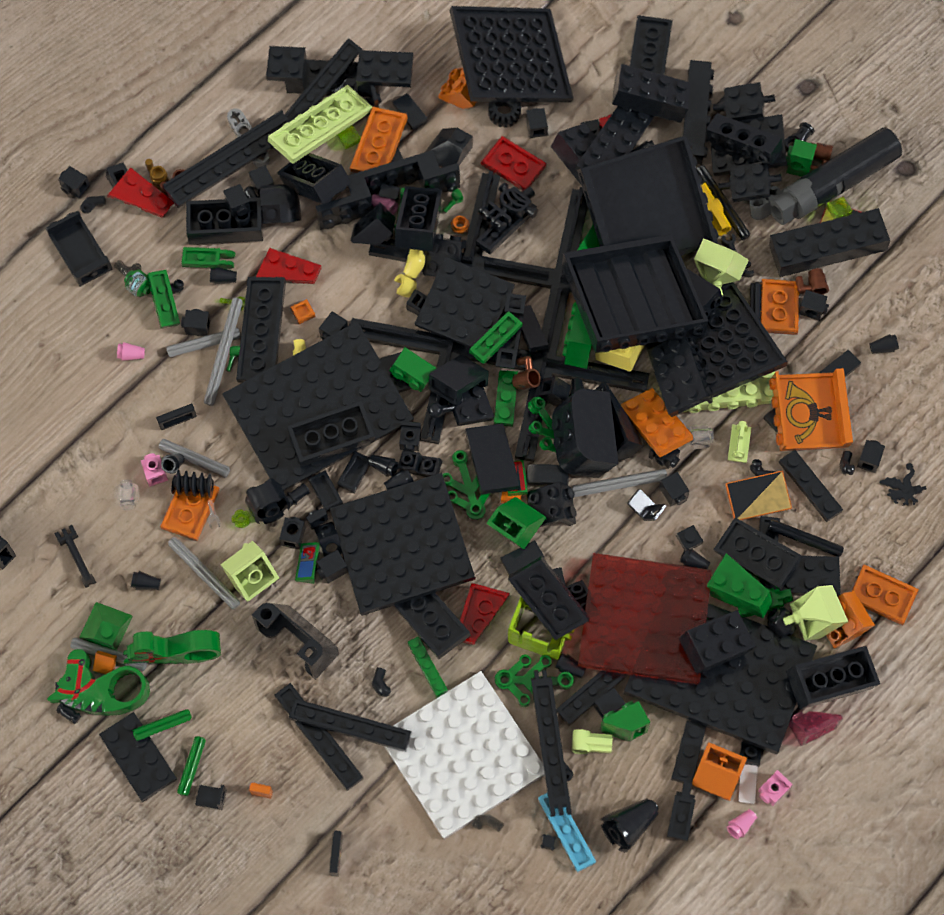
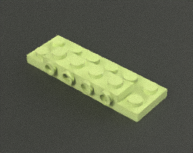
(319, 124)
(749, 395)

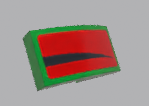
(520, 469)

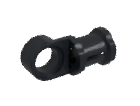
(802, 134)

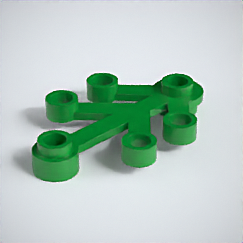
(537, 406)
(468, 488)
(526, 679)

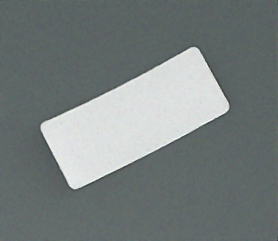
(747, 785)

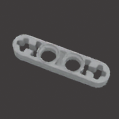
(244, 124)

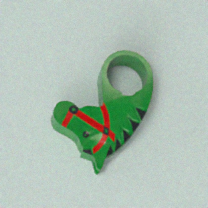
(179, 649)
(95, 696)

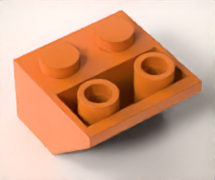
(456, 90)
(857, 617)
(719, 771)

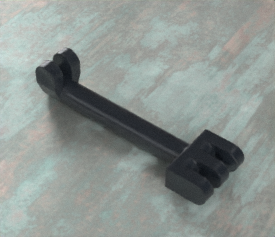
(68, 539)

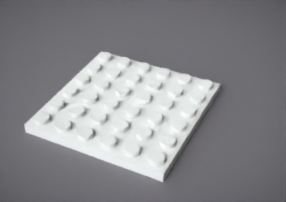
(465, 755)

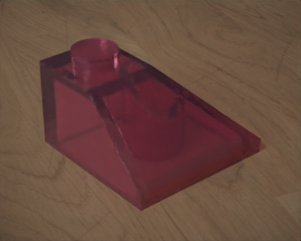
(813, 725)

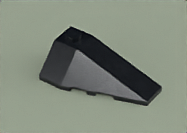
(626, 435)

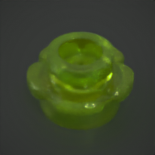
(241, 523)

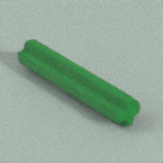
(162, 724)
(191, 766)

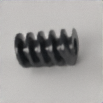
(192, 484)

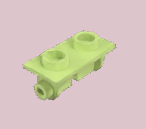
(739, 442)

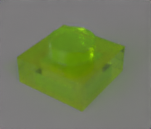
(349, 137)
(839, 208)

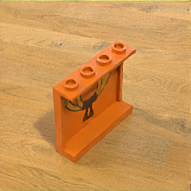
(811, 411)

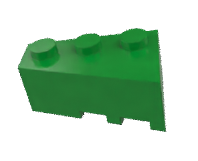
(739, 588)

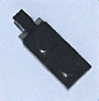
(681, 814)

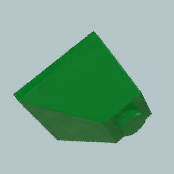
(106, 626)

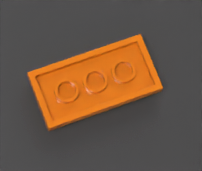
(379, 139)
(654, 424)

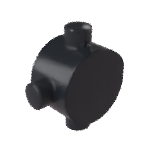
(548, 842)

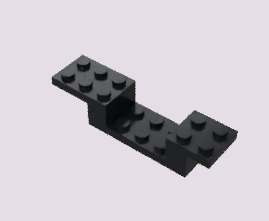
(372, 68)
(397, 173)

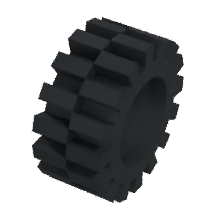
(504, 119)

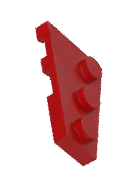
(139, 192)
(291, 267)
(480, 609)

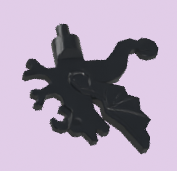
(905, 490)

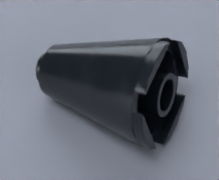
(629, 823)

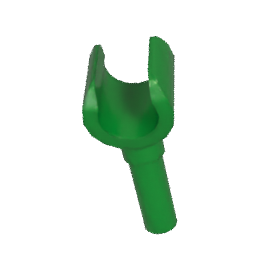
(457, 198)
(234, 352)

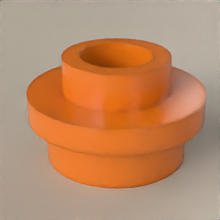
(460, 220)

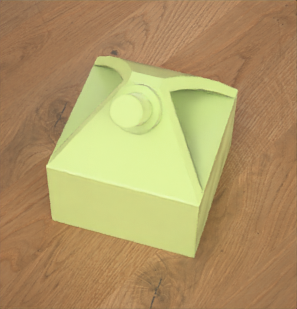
(719, 264)
(250, 571)
(817, 613)

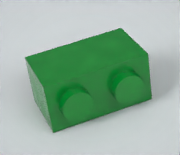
(412, 369)

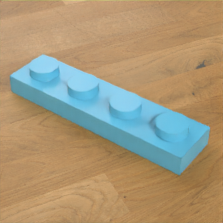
(569, 836)

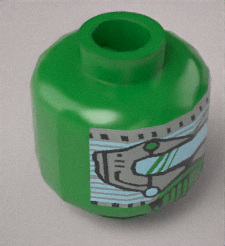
(137, 283)

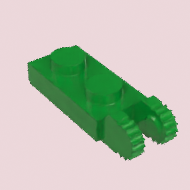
(207, 258)

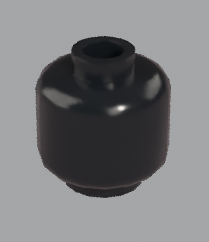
(776, 623)

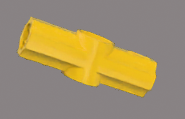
(719, 221)

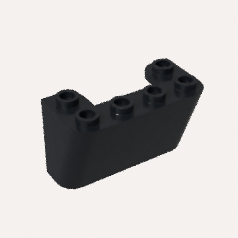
(273, 618)

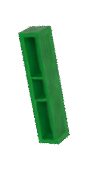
(427, 666)

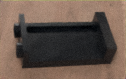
(78, 248)

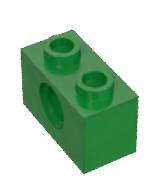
(800, 158)

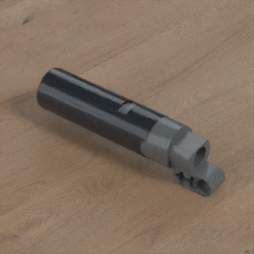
(829, 178)

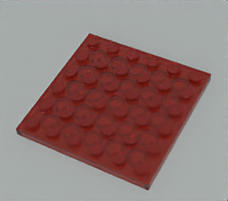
(639, 614)

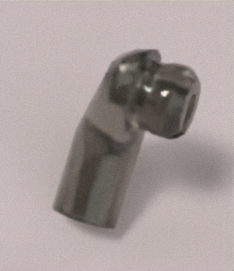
(124, 269)
(489, 820)

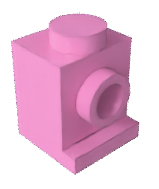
(153, 475)
(771, 796)

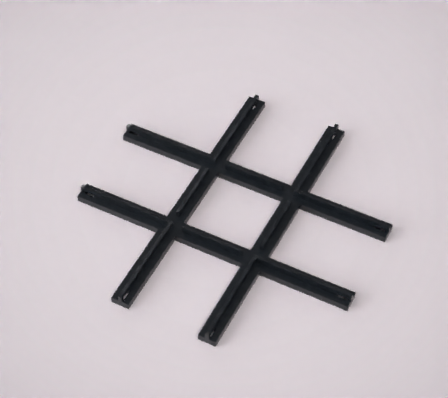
(543, 361)

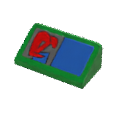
(307, 562)

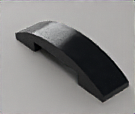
(508, 352)

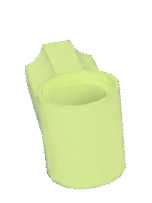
(586, 742)

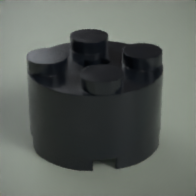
(267, 501)

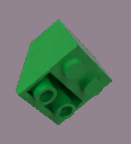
(516, 521)
(626, 723)

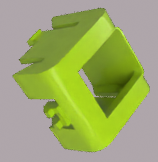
(531, 644)

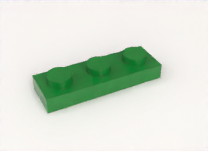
(163, 299)
(495, 337)
(505, 399)

